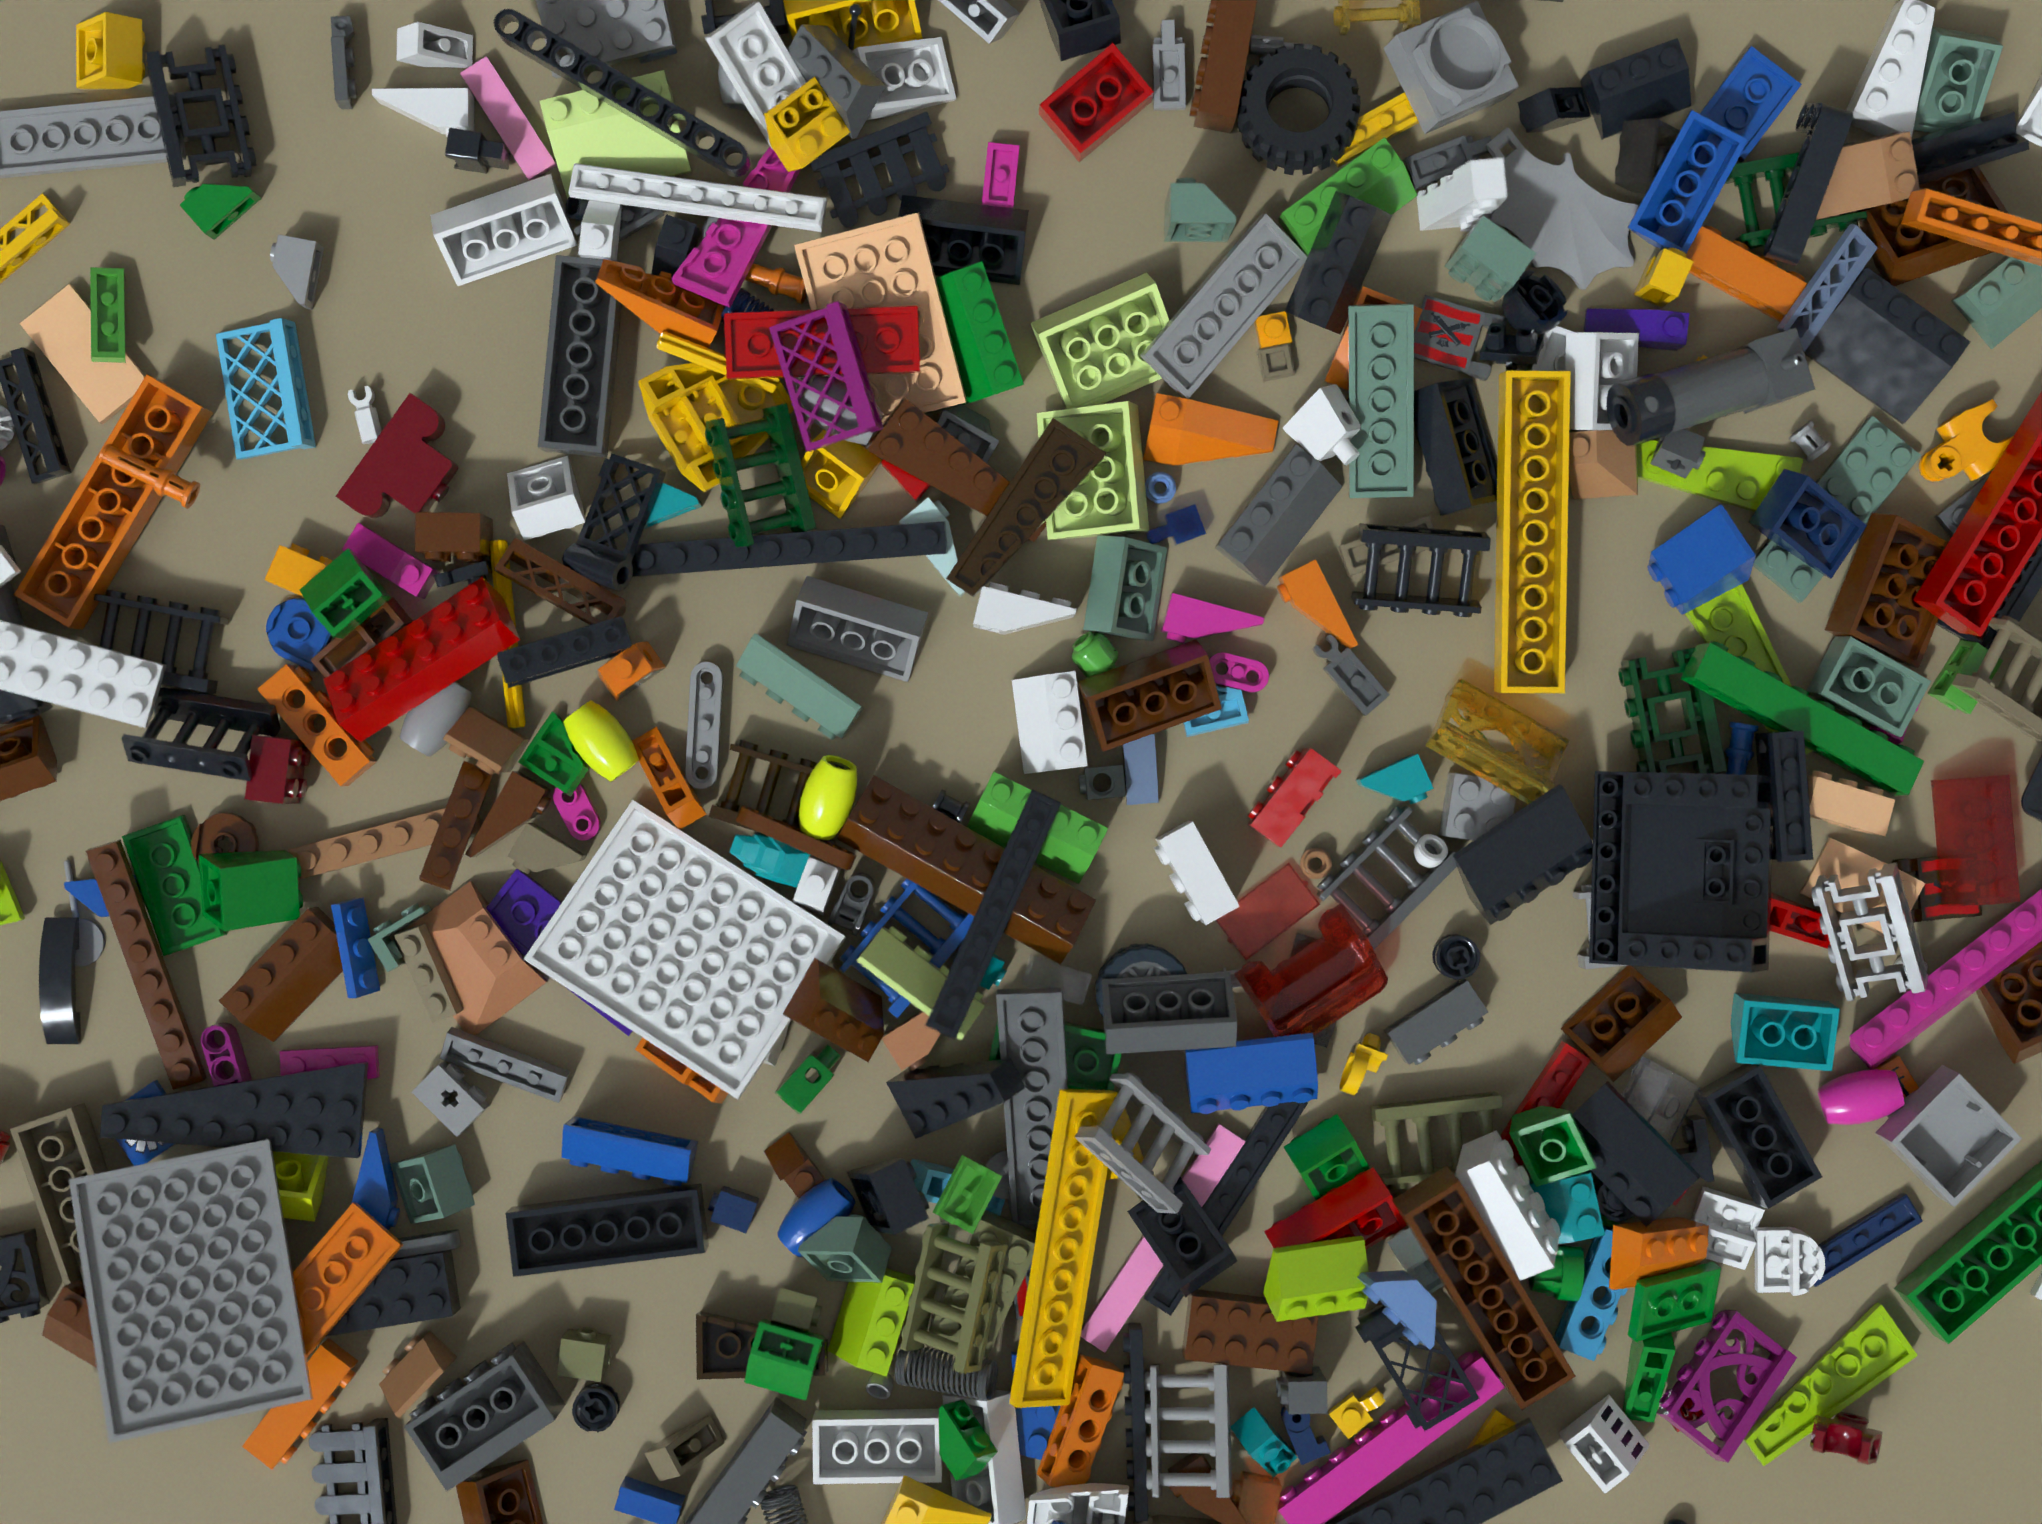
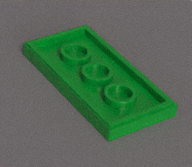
(170, 884)

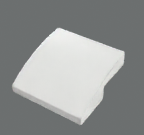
(1730, 1226)

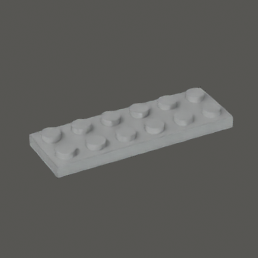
(82, 137)
(1224, 306)

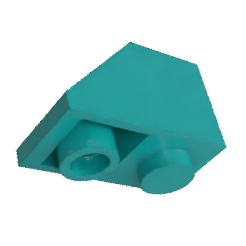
(1263, 1442)

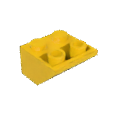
(804, 126)

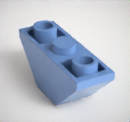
(1404, 1302)

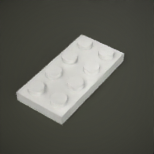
(755, 61)

